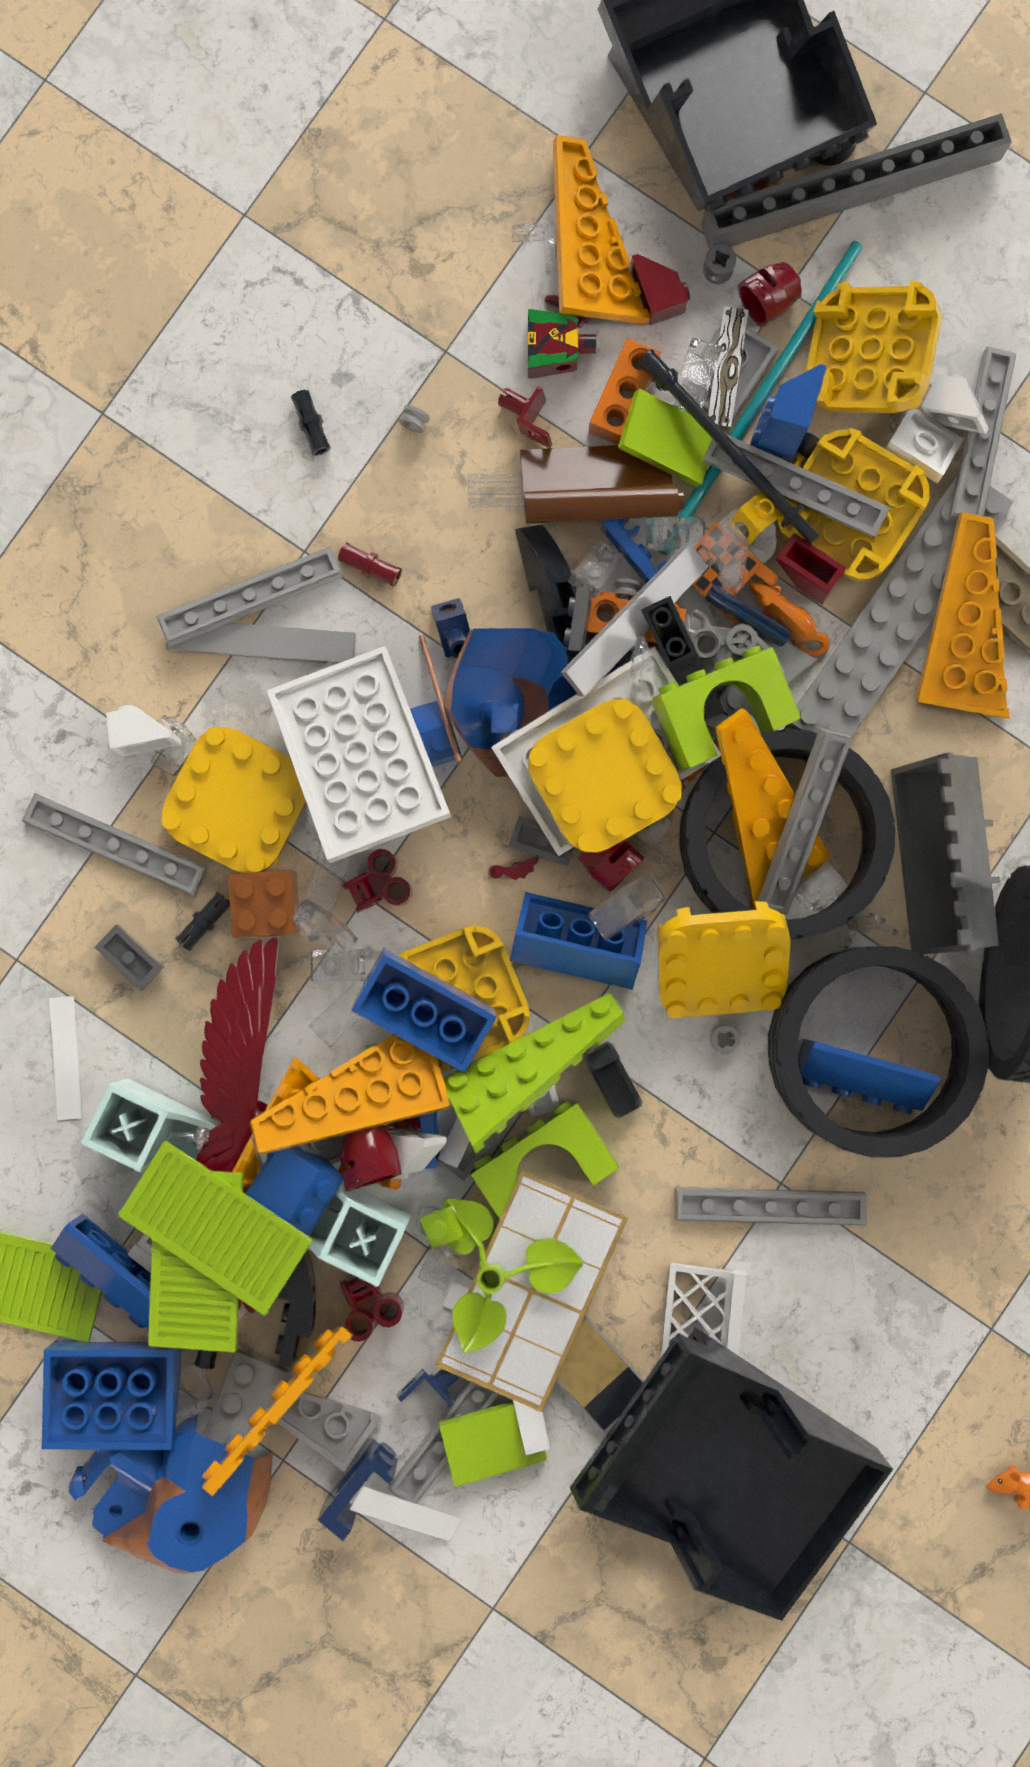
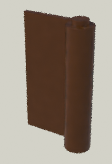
(594, 485)

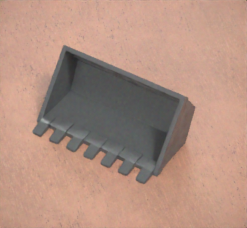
(945, 855)

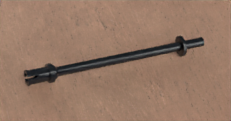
(667, 380)

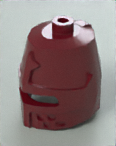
(770, 292)
(611, 865)
(371, 1157)

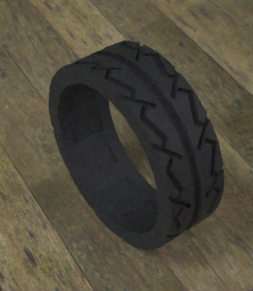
(874, 817)
(1007, 982)
(966, 1070)

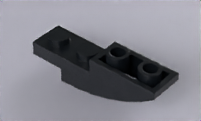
(549, 575)
(678, 648)
(300, 1312)

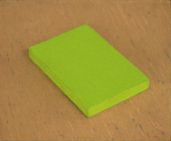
(665, 438)
(485, 1444)

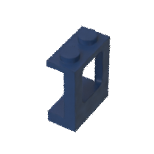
(336, 1507)

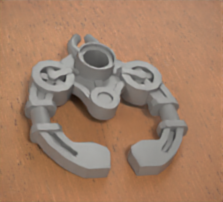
(728, 643)

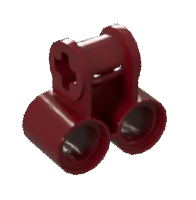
(377, 884)
(367, 1304)

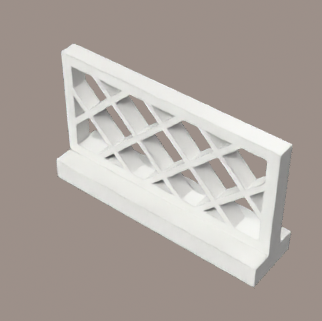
(731, 1312)

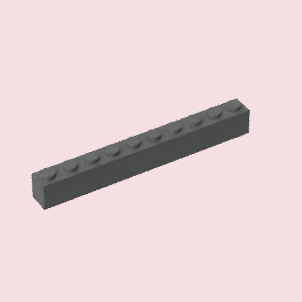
(857, 182)

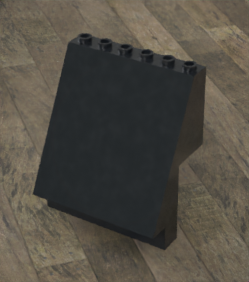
(737, 88)
(731, 1475)

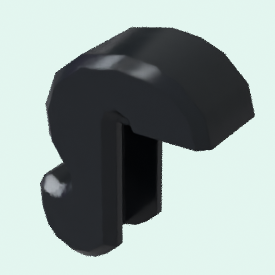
(612, 1079)

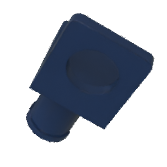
(451, 626)
(440, 1382)

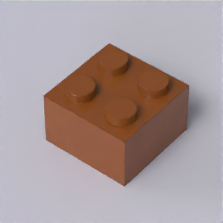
(263, 904)

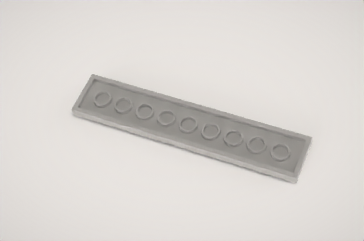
(887, 625)

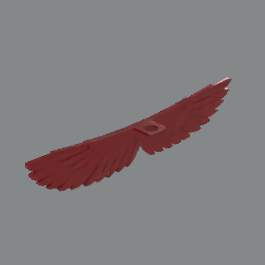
(235, 1055)

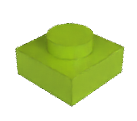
(441, 1226)

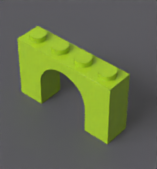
(682, 707)
(566, 1129)

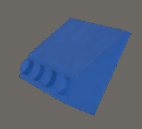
(110, 1396)

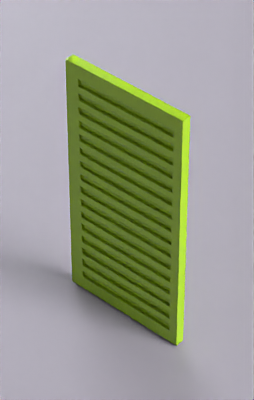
(215, 1227)
(43, 1292)
(187, 1305)

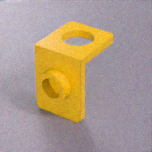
(756, 515)

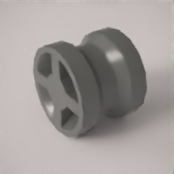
(716, 271)

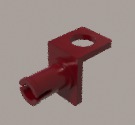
(527, 411)

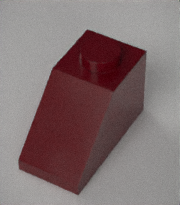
(660, 289)
(810, 568)

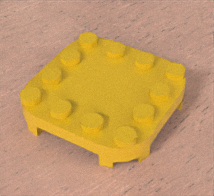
(875, 347)
(877, 474)
(604, 775)
(235, 801)
(723, 962)
(479, 966)

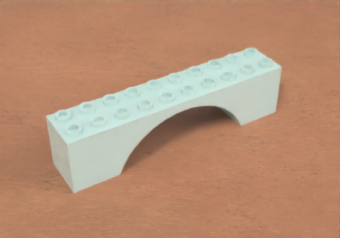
(353, 1231)

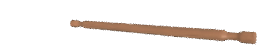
(457, 757)

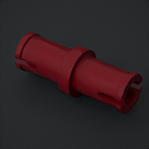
(369, 564)

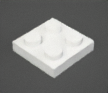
(924, 444)

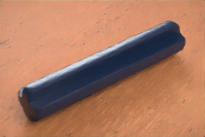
(748, 615)

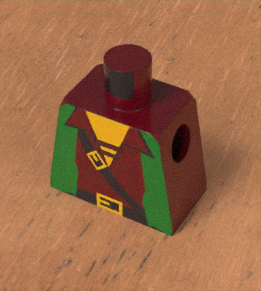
(555, 343)

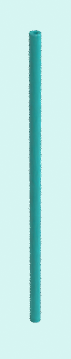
(773, 376)

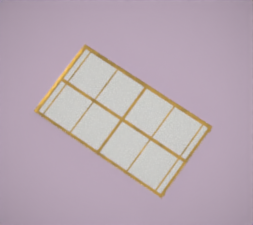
(538, 1325)

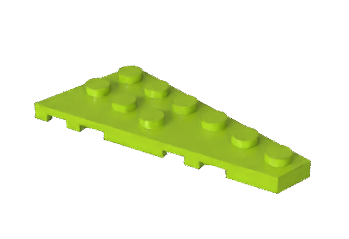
(526, 1068)

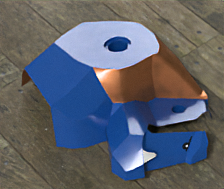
(504, 684)
(160, 1504)

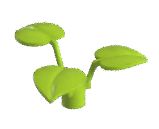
(550, 1266)

